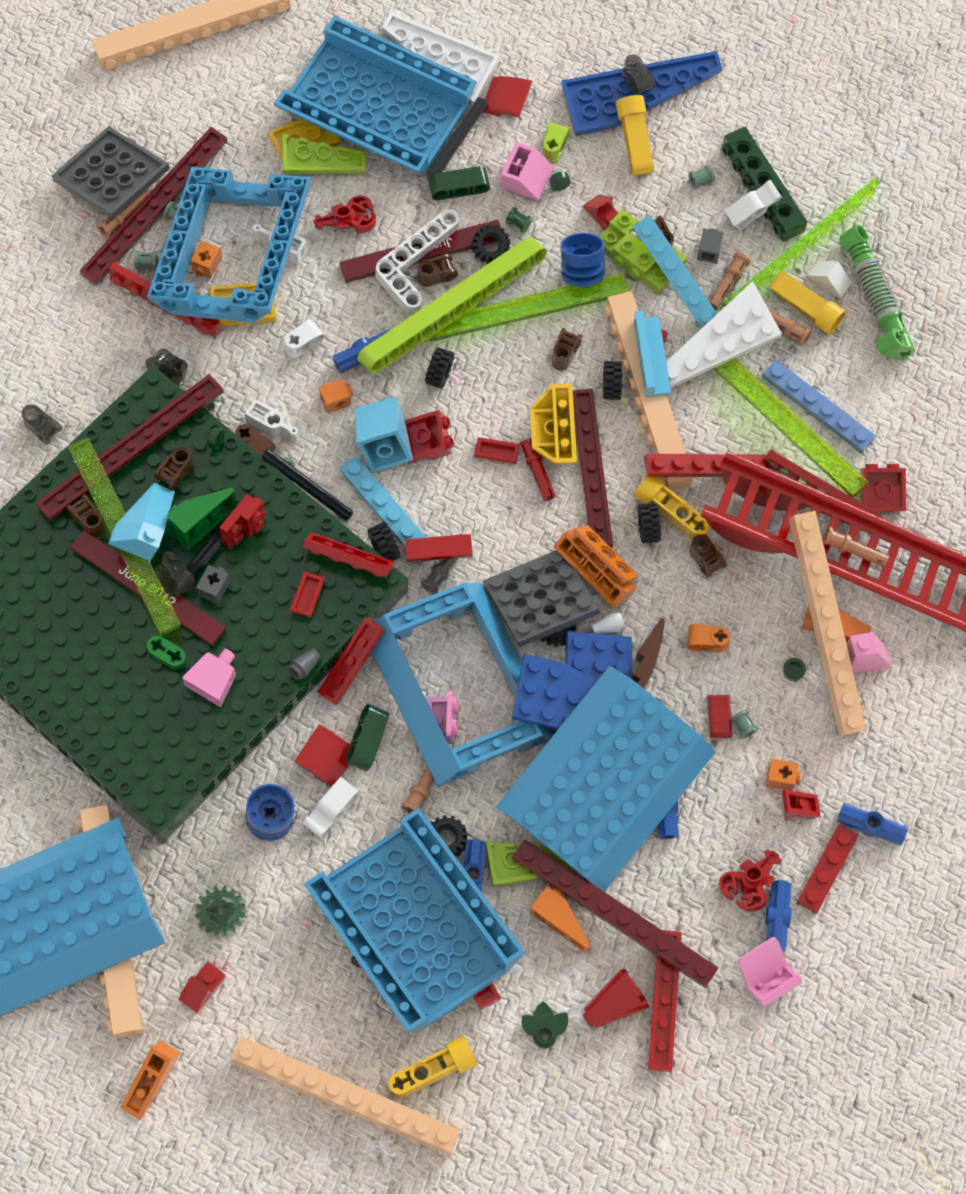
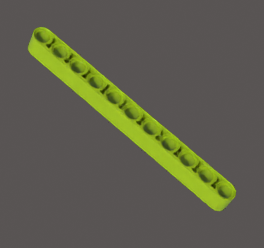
(451, 305)

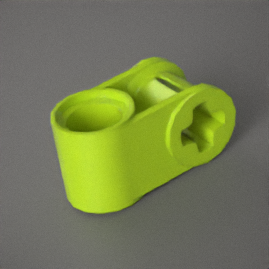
(554, 141)

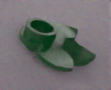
(544, 1022)

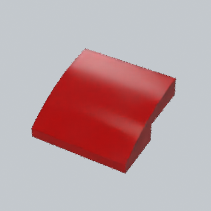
(507, 96)
(324, 756)

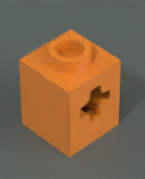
(206, 259)
(335, 395)
(775, 778)

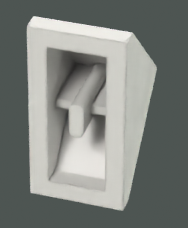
(830, 277)

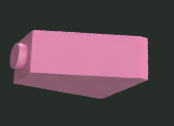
(867, 653)

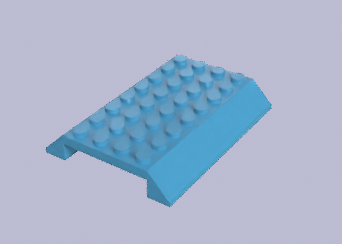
(379, 96)
(607, 778)
(70, 915)
(416, 923)

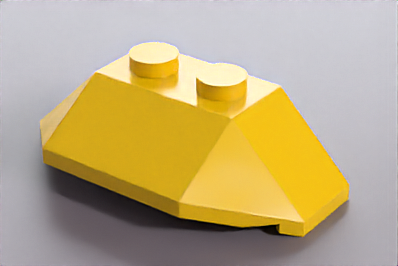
(554, 425)

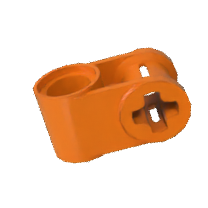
(705, 638)

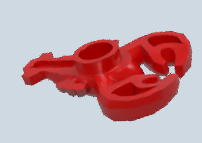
(348, 216)
(750, 881)

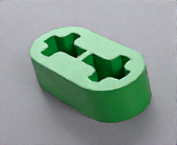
(164, 657)

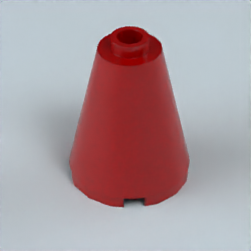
(615, 1001)

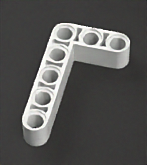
(412, 256)

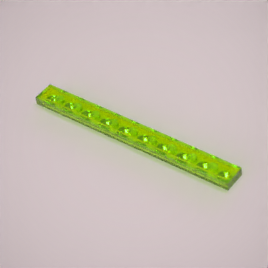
(811, 237)
(533, 306)
(792, 427)
(111, 512)

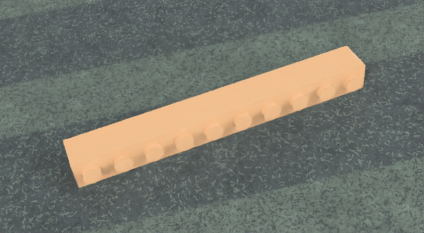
(180, 28)
(655, 410)
(827, 623)
(120, 979)
(345, 1096)

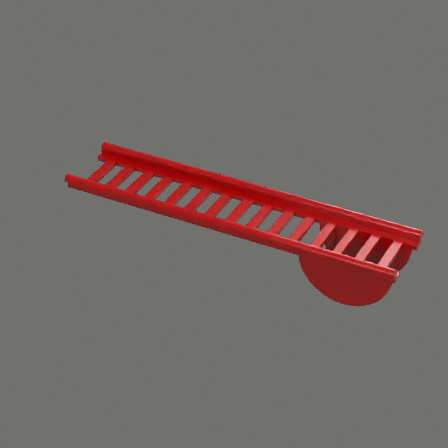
(782, 493)

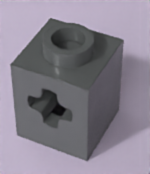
(710, 245)
(216, 591)

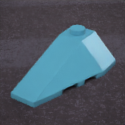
(144, 523)

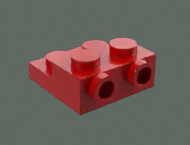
(429, 436)
(885, 487)
(245, 518)

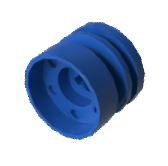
(582, 259)
(269, 800)

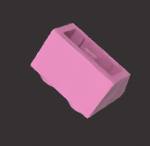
(526, 172)

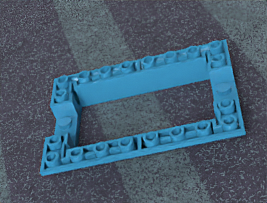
(219, 185)
(441, 761)

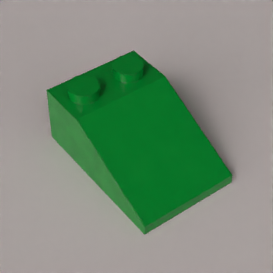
(200, 515)

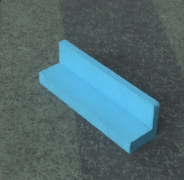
(651, 355)

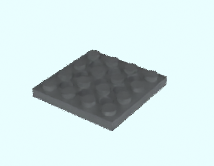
(110, 161)
(555, 600)

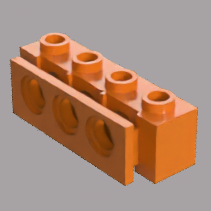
(595, 567)

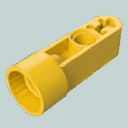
(632, 113)
(825, 314)
(655, 491)
(456, 1056)

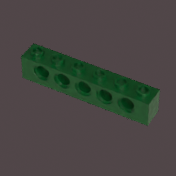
(742, 141)

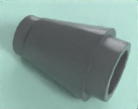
(302, 665)

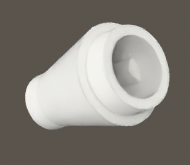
(610, 624)

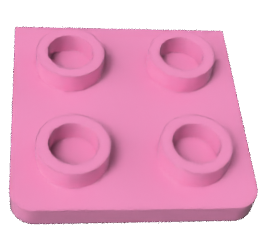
(444, 712)
(767, 972)

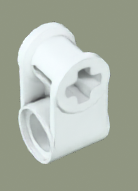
(303, 339)

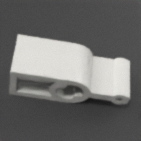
(752, 205)
(297, 249)
(261, 418)
(331, 807)

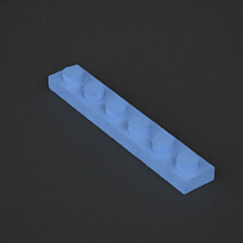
(818, 406)

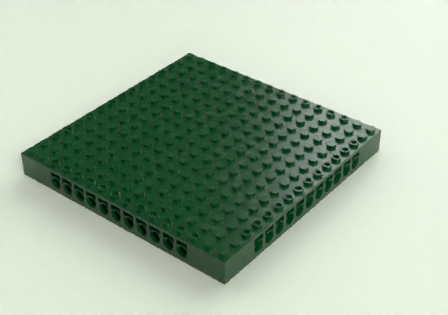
(80, 638)

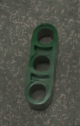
(459, 183)
(367, 737)

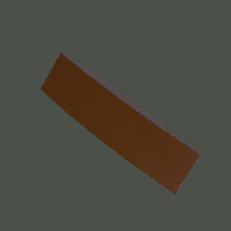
(648, 655)

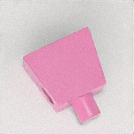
(212, 676)

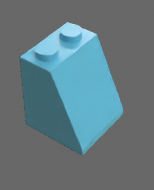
(382, 434)

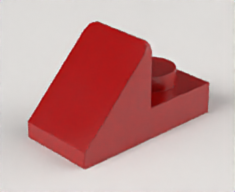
(601, 210)
(800, 805)
(201, 987)

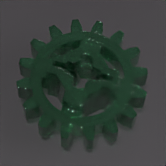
(211, 913)

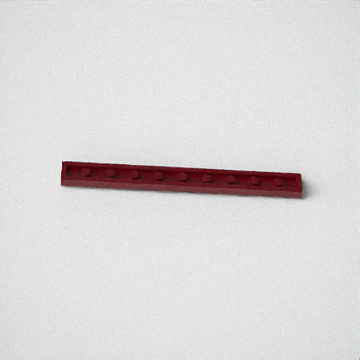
(152, 206)
(134, 444)
(615, 913)

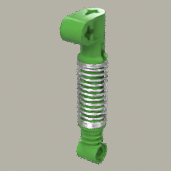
(896, 340)

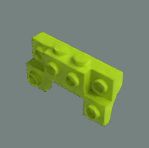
(632, 254)

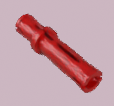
(534, 460)

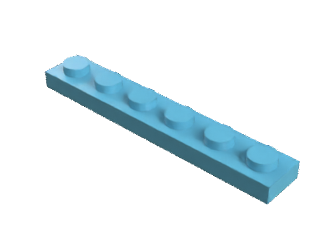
(675, 271)
(380, 501)

